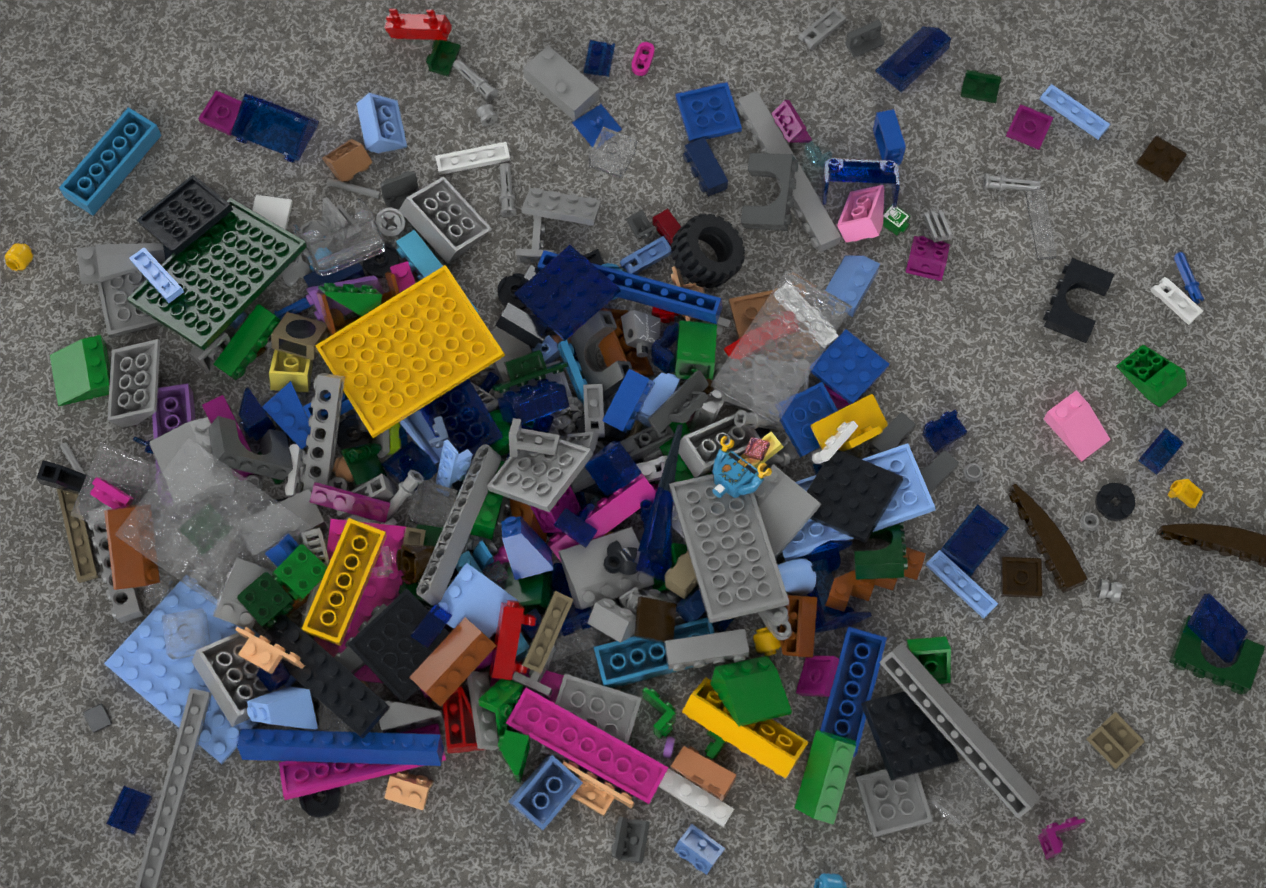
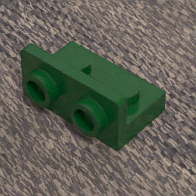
(442, 57)
(981, 86)

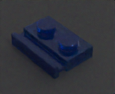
(599, 58)
(129, 810)

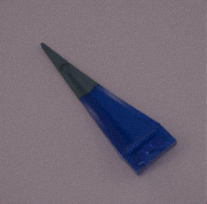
(656, 541)

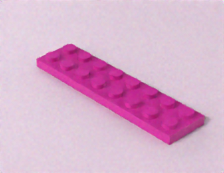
(587, 745)
(312, 777)

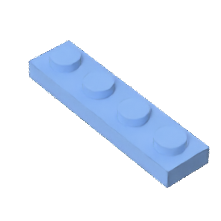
(1074, 111)
(156, 275)
(961, 584)

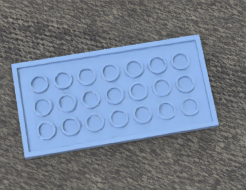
(908, 502)

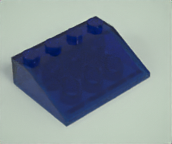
(464, 417)

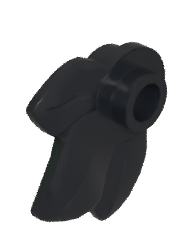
(622, 557)

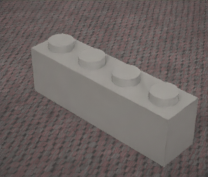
(707, 648)

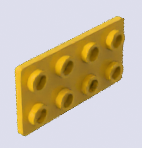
(863, 412)

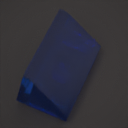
(431, 625)

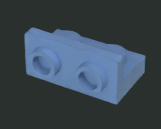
(699, 849)

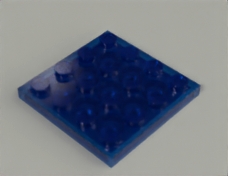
(567, 292)

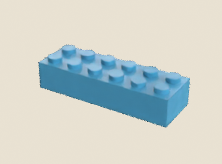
(110, 161)
(641, 658)

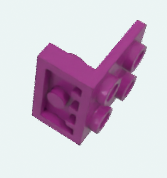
(790, 123)
(927, 258)
(547, 519)
(1050, 842)

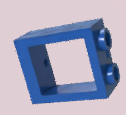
(889, 136)

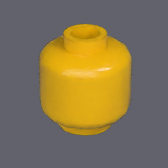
(18, 256)
(765, 642)

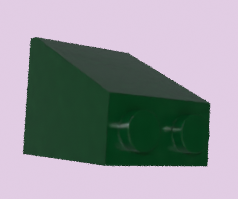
(531, 591)

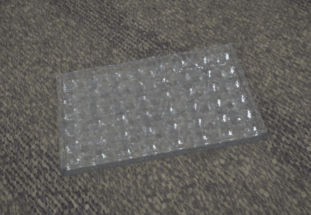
(204, 518)

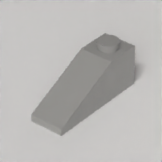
(378, 488)

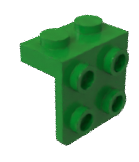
(300, 572)
(502, 700)
(664, 725)

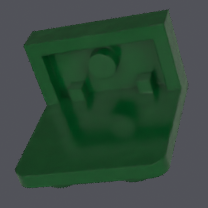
(266, 600)

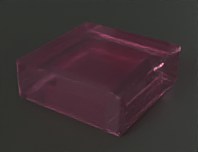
(757, 448)

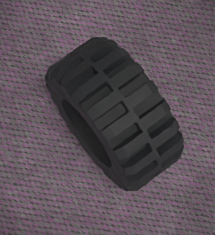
(721, 238)

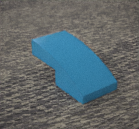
(482, 556)

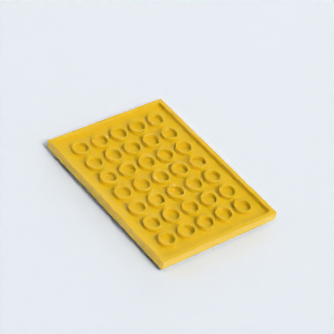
(410, 351)

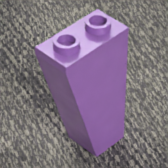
(313, 299)

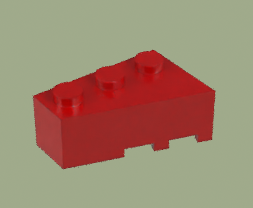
(459, 724)

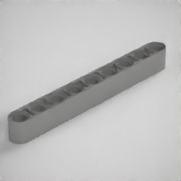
(458, 525)

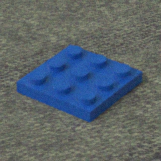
(708, 112)
(849, 367)
(803, 411)

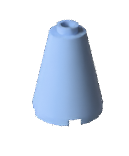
(797, 576)

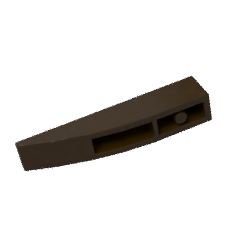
(1221, 538)
(1050, 542)

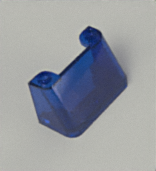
(273, 127)

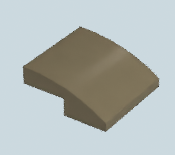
(1115, 740)

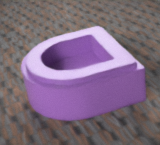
(669, 747)

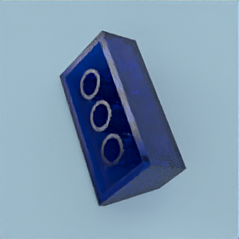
(914, 57)

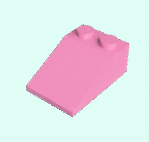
(862, 214)
(1077, 425)

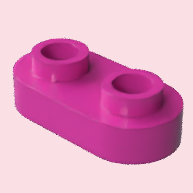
(641, 59)

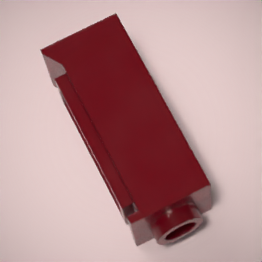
(666, 225)

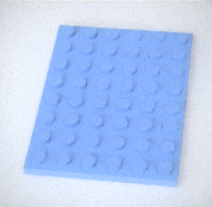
(167, 682)

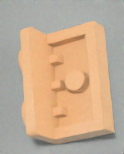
(408, 789)

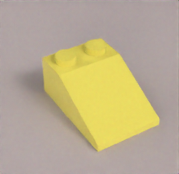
(289, 368)

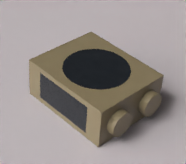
(299, 335)

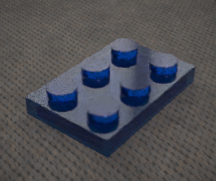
(1217, 628)

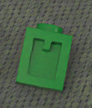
(714, 749)

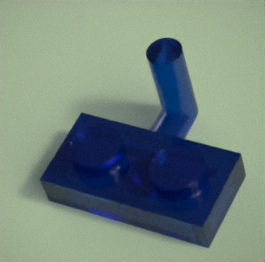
(575, 525)

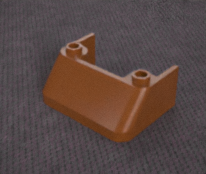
(334, 317)

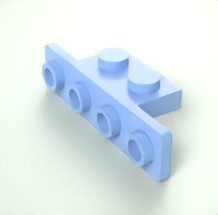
(452, 465)

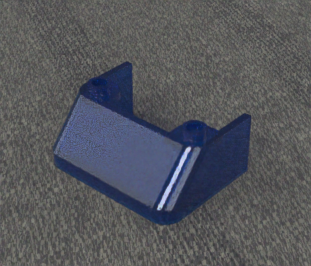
(861, 171)
(825, 561)

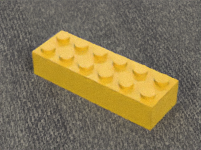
(344, 582)
(764, 740)

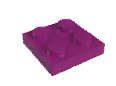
(220, 112)
(1029, 126)
(817, 676)

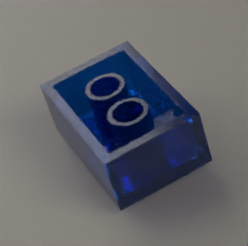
(533, 401)
(974, 540)

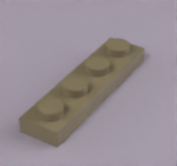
(547, 632)

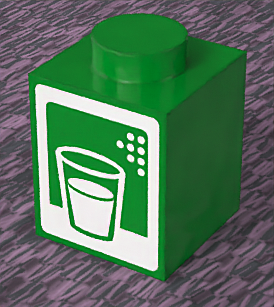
(896, 220)

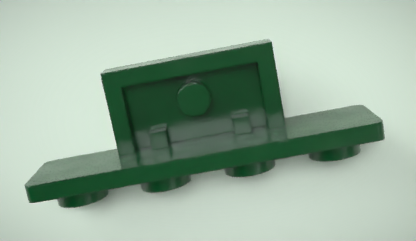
(527, 368)

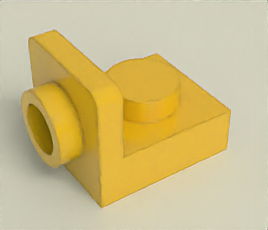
(1186, 492)

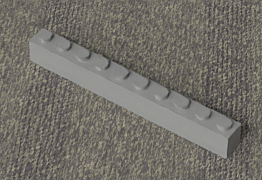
(806, 202)
(960, 730)

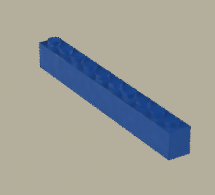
(657, 293)
(340, 747)

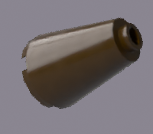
(413, 561)

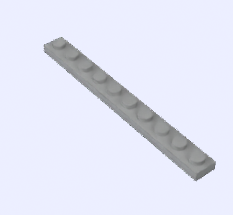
(173, 789)

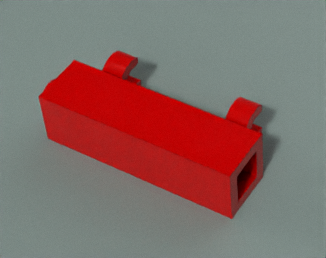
(417, 26)
(507, 640)

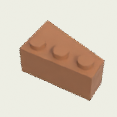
(703, 772)

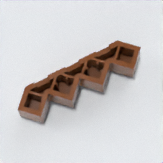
(848, 585)

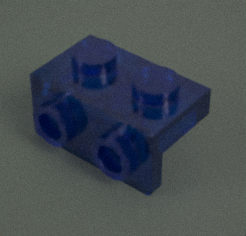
(943, 431)

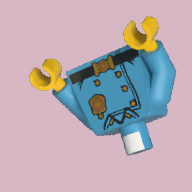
(734, 474)

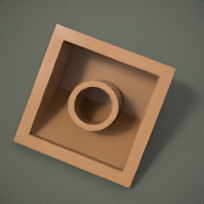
(348, 160)

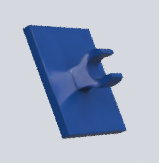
(592, 123)

